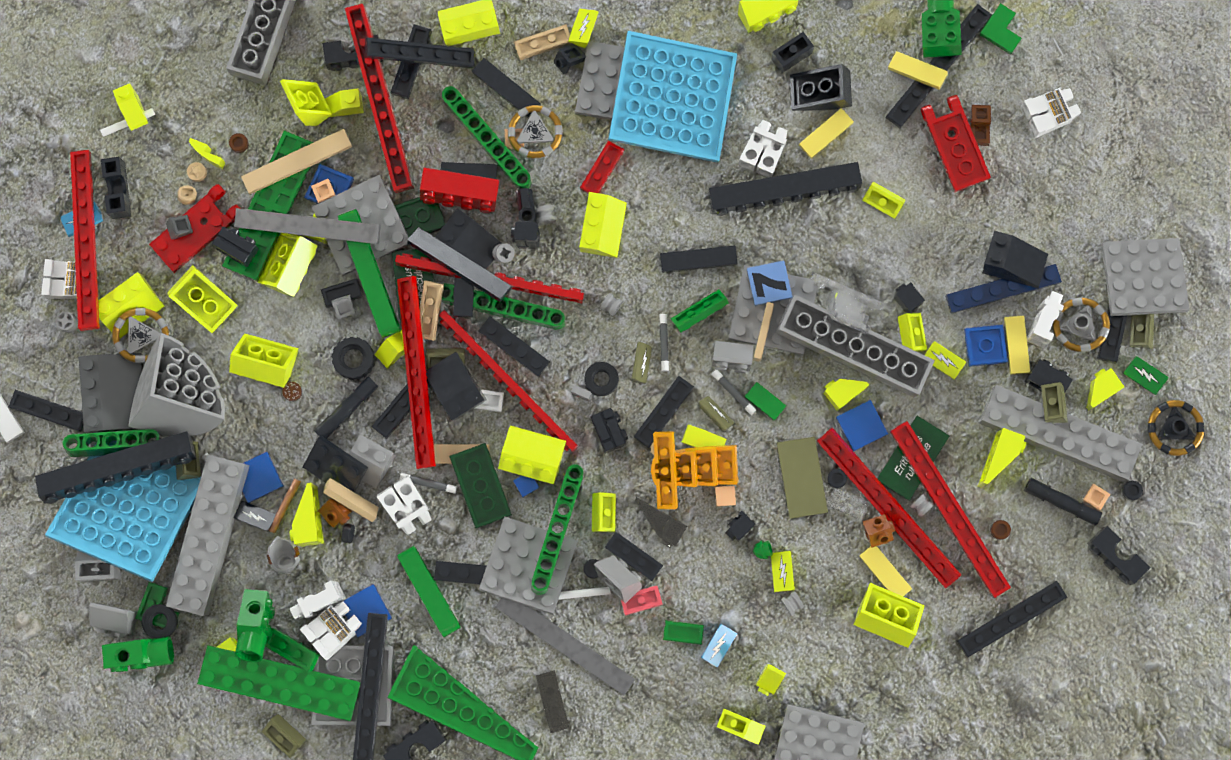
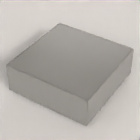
(343, 307)
(581, 393)

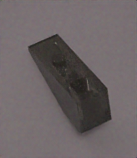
(664, 526)
(552, 702)

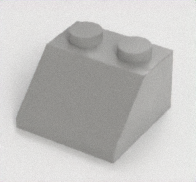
(374, 457)
(618, 577)
(112, 618)

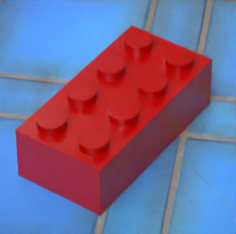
(458, 190)

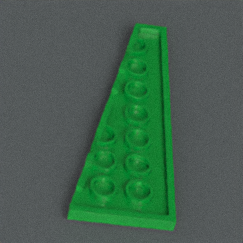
(440, 697)

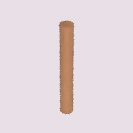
(284, 505)

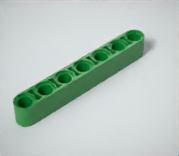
(483, 130)
(372, 281)
(509, 311)
(557, 538)

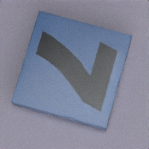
(769, 283)

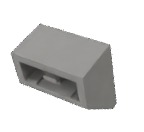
(732, 356)
(92, 569)

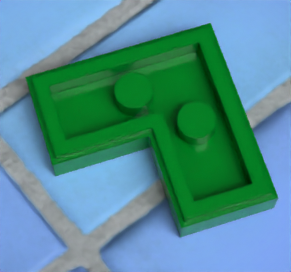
(997, 31)
(154, 595)

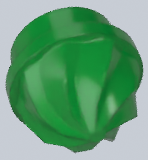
(763, 549)

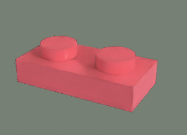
(643, 600)

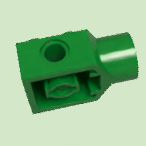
(941, 29)
(254, 625)
(142, 654)

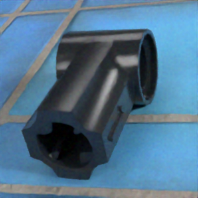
(526, 204)

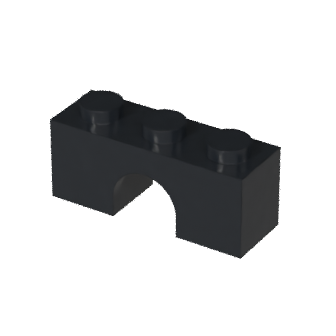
(337, 58)
(118, 199)
(1104, 545)
(428, 735)

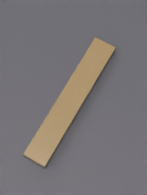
(296, 161)

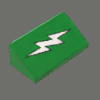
(1145, 375)

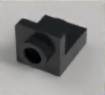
(568, 57)

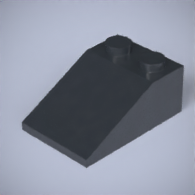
(821, 89)
(468, 239)
(1014, 260)
(455, 386)

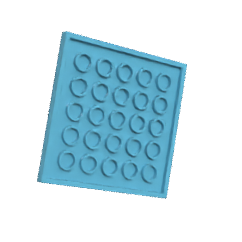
(672, 96)
(127, 522)

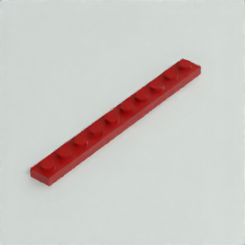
(84, 240)
(517, 283)
(416, 372)
(501, 376)
(887, 505)
(950, 509)

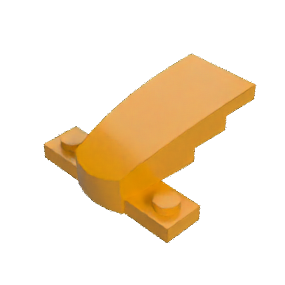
(689, 467)

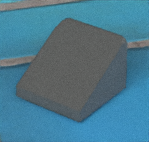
(179, 226)

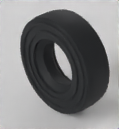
(601, 367)
(151, 612)

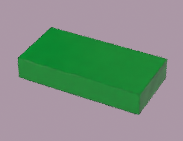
(765, 401)
(683, 632)

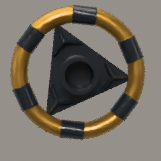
(1176, 427)

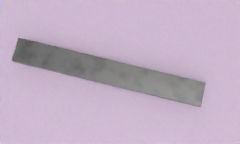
(307, 226)
(567, 645)

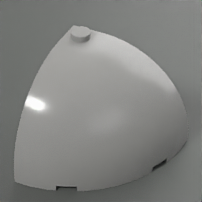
(176, 392)

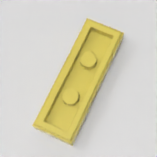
(917, 70)
(826, 133)
(1017, 345)
(885, 571)

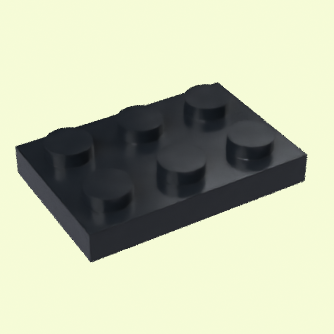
(332, 462)

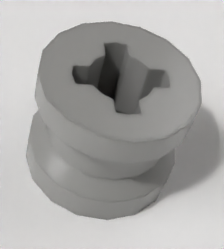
(545, 214)
(499, 253)
(611, 304)
(63, 319)
(922, 505)
(792, 603)

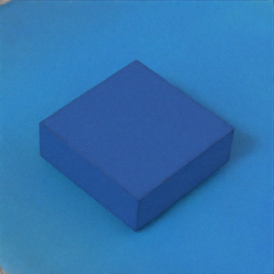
(526, 485)

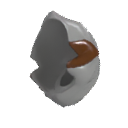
(283, 555)

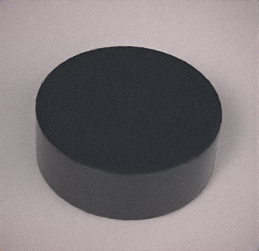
(837, 478)
(1132, 490)
(348, 533)
(589, 569)

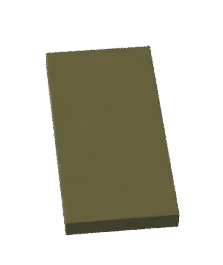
(802, 477)

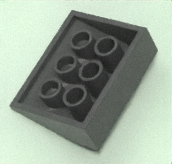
(107, 391)

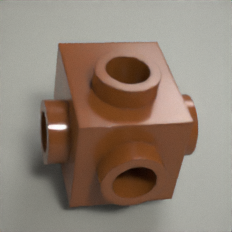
(335, 512)
(878, 530)

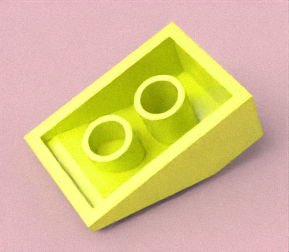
(307, 101)
(202, 299)
(1003, 451)
(307, 521)

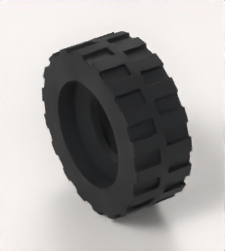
(357, 372)

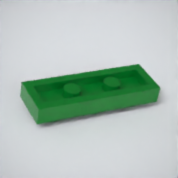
(699, 311)
(292, 650)

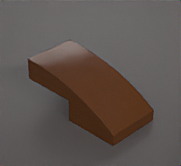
(980, 123)

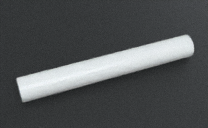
(122, 124)
(584, 593)

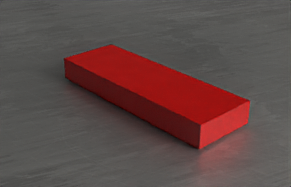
(602, 168)

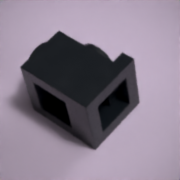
(739, 527)

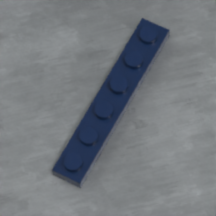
(997, 291)

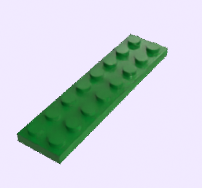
(273, 198)
(280, 683)

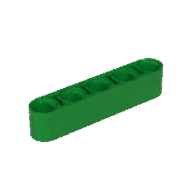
(103, 440)
(428, 591)

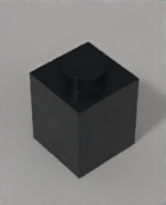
(908, 297)

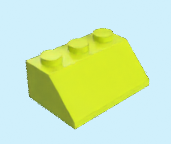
(757, 13)
(468, 22)
(602, 225)
(288, 264)
(129, 295)
(263, 360)
(532, 454)
(889, 615)

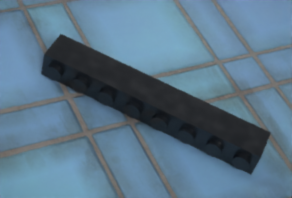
(785, 188)
(115, 467)

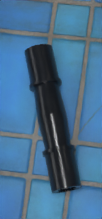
(346, 408)
(1063, 501)

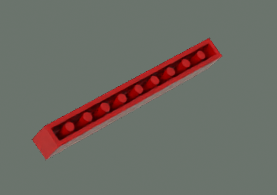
(379, 101)

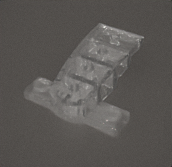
(846, 303)

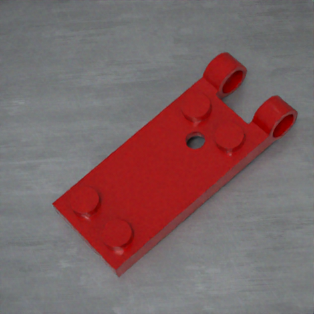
(958, 153)
(181, 250)

